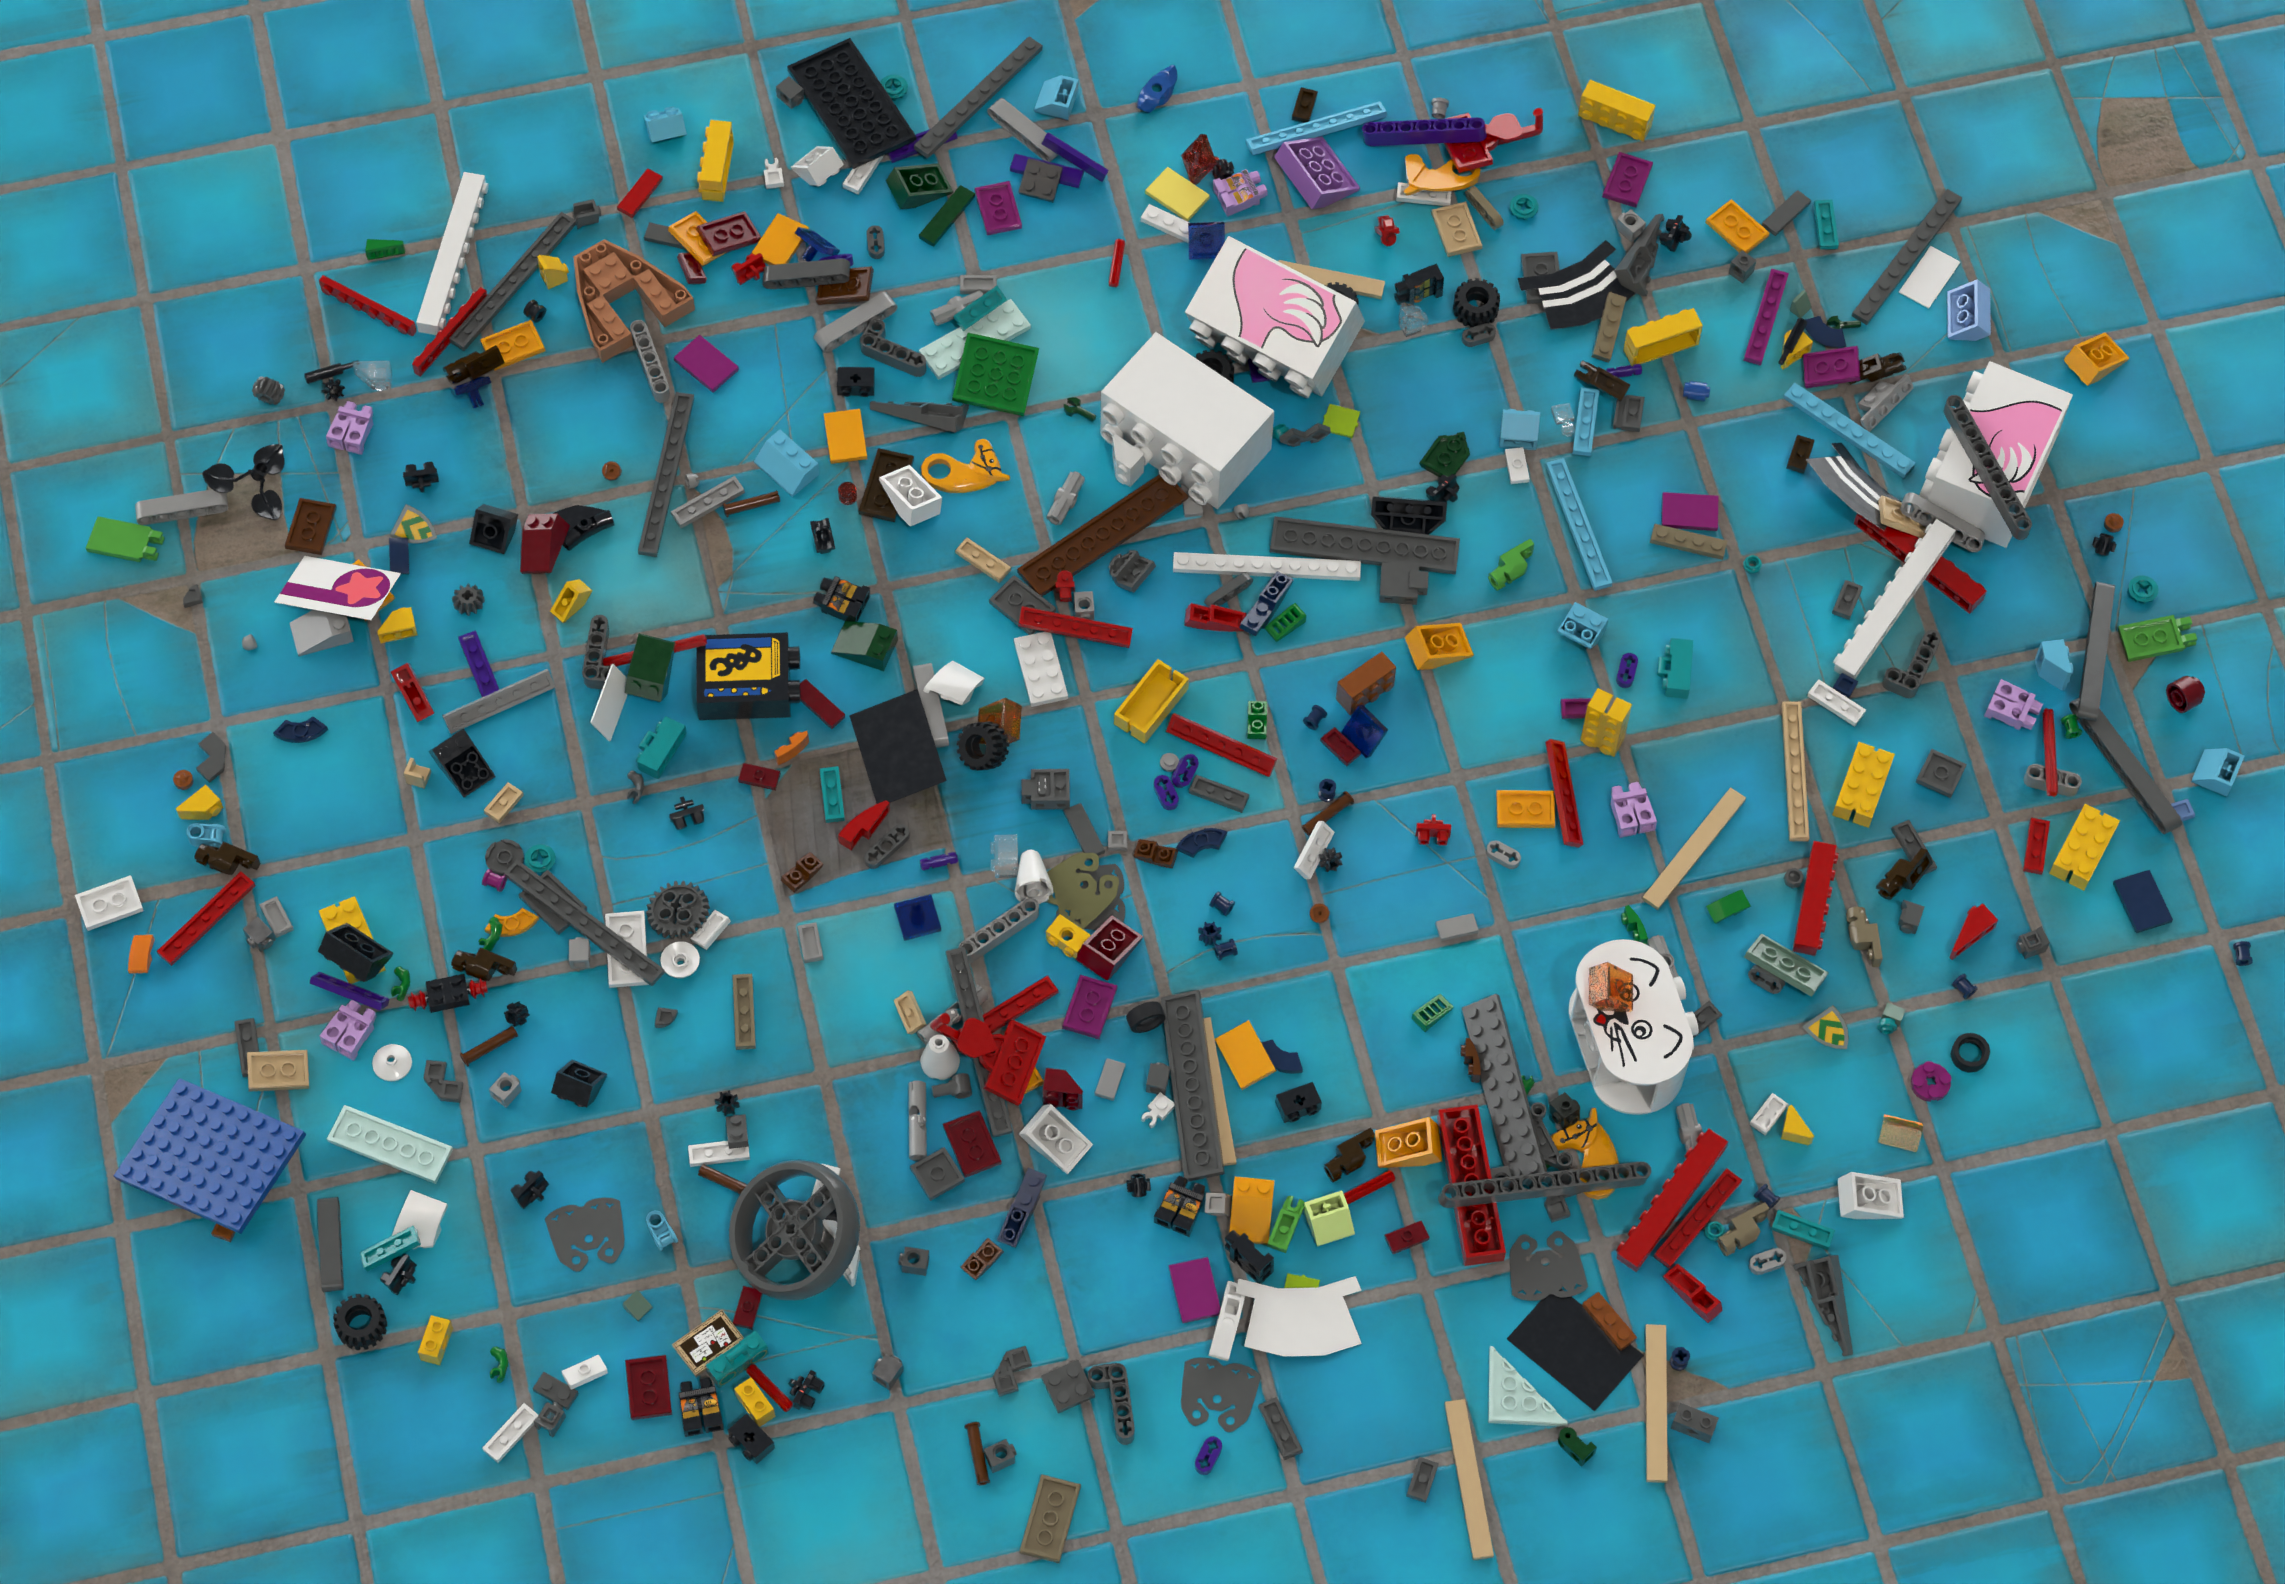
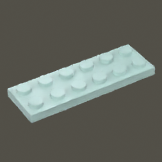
(946, 352)
(390, 1144)

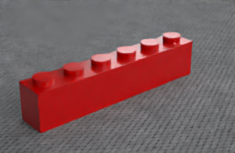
(1814, 898)

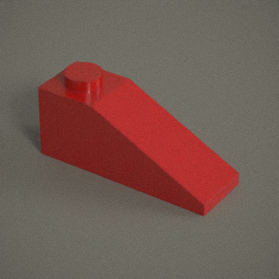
(412, 691)
(1977, 925)

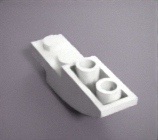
(1227, 1323)

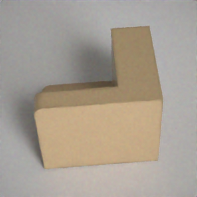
(416, 774)

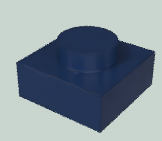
(1845, 685)

